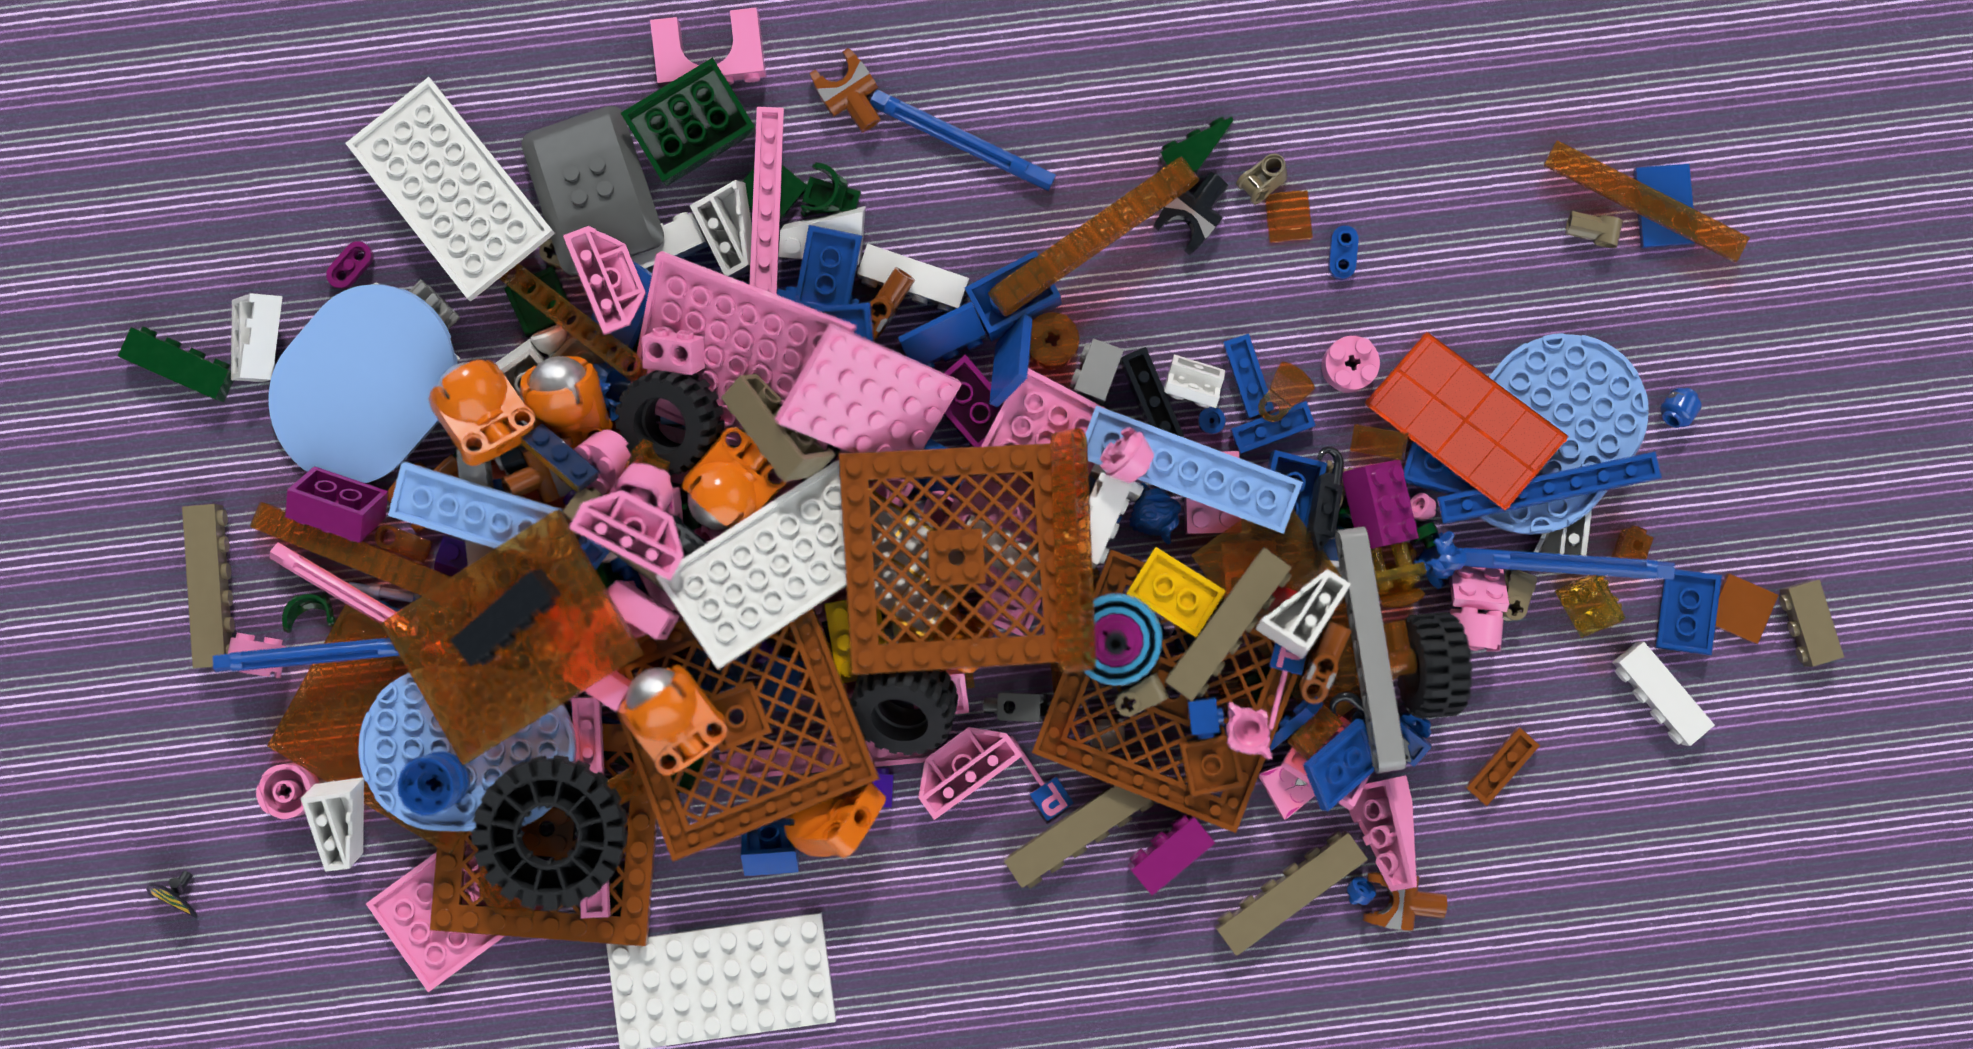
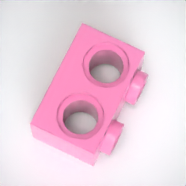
(673, 355)

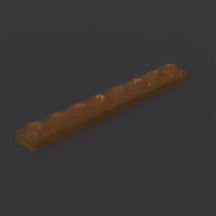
(1646, 201)

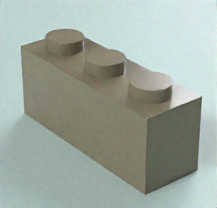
(1810, 623)

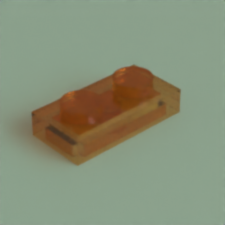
(1379, 441)

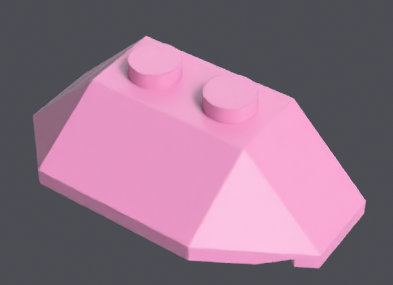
(606, 277)
(632, 531)
(963, 767)

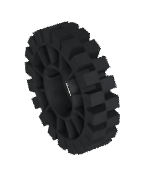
(548, 784)

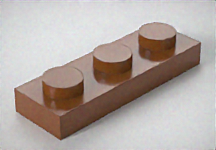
(1502, 766)

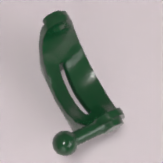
(835, 203)
(306, 602)

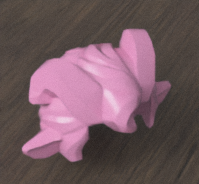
(1248, 731)

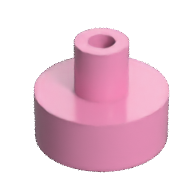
(1423, 507)

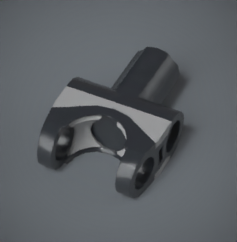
(1196, 210)

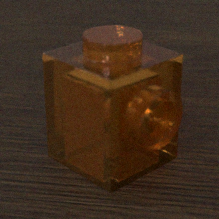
(1633, 543)

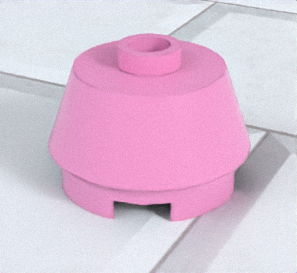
(1127, 457)

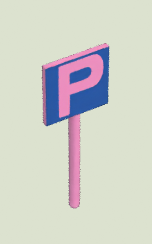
(1287, 662)
(1050, 796)

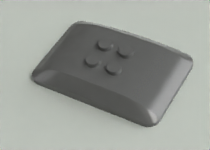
(592, 178)

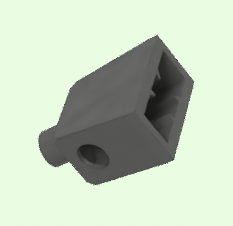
(1029, 706)

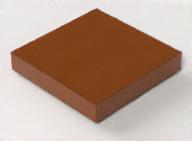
(1744, 608)
(1211, 765)

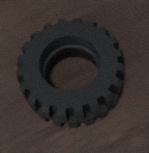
(694, 402)
(1443, 666)
(904, 728)

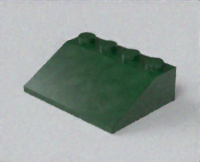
(689, 122)

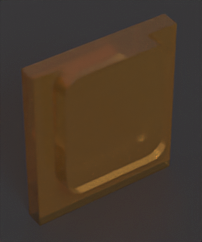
(1288, 216)

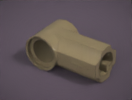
(1601, 230)

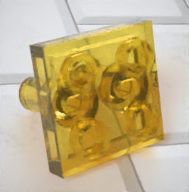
(1403, 576)
(1590, 604)

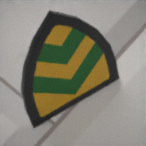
(172, 896)

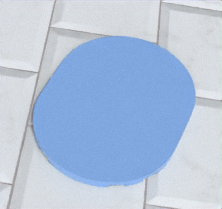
(360, 382)
(1589, 396)
(404, 728)

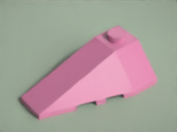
(1388, 827)

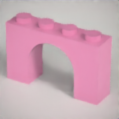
(742, 63)
(643, 613)

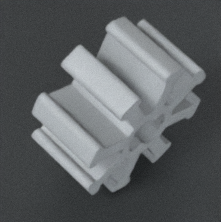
(440, 306)

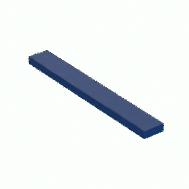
(1555, 487)

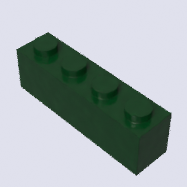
(177, 364)

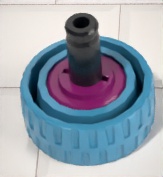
(1125, 639)

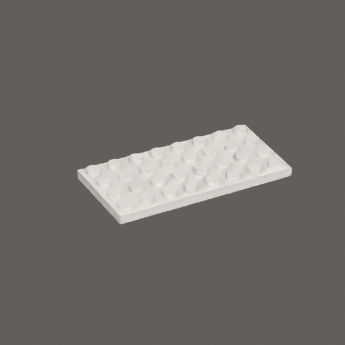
(450, 189)
(767, 568)
(722, 982)

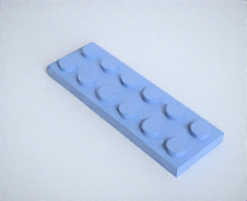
(462, 506)

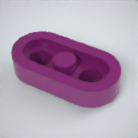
(348, 263)

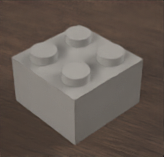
(1097, 371)

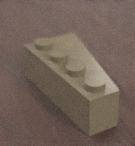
(787, 450)

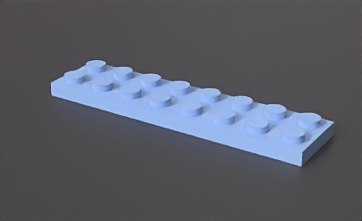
(1202, 472)

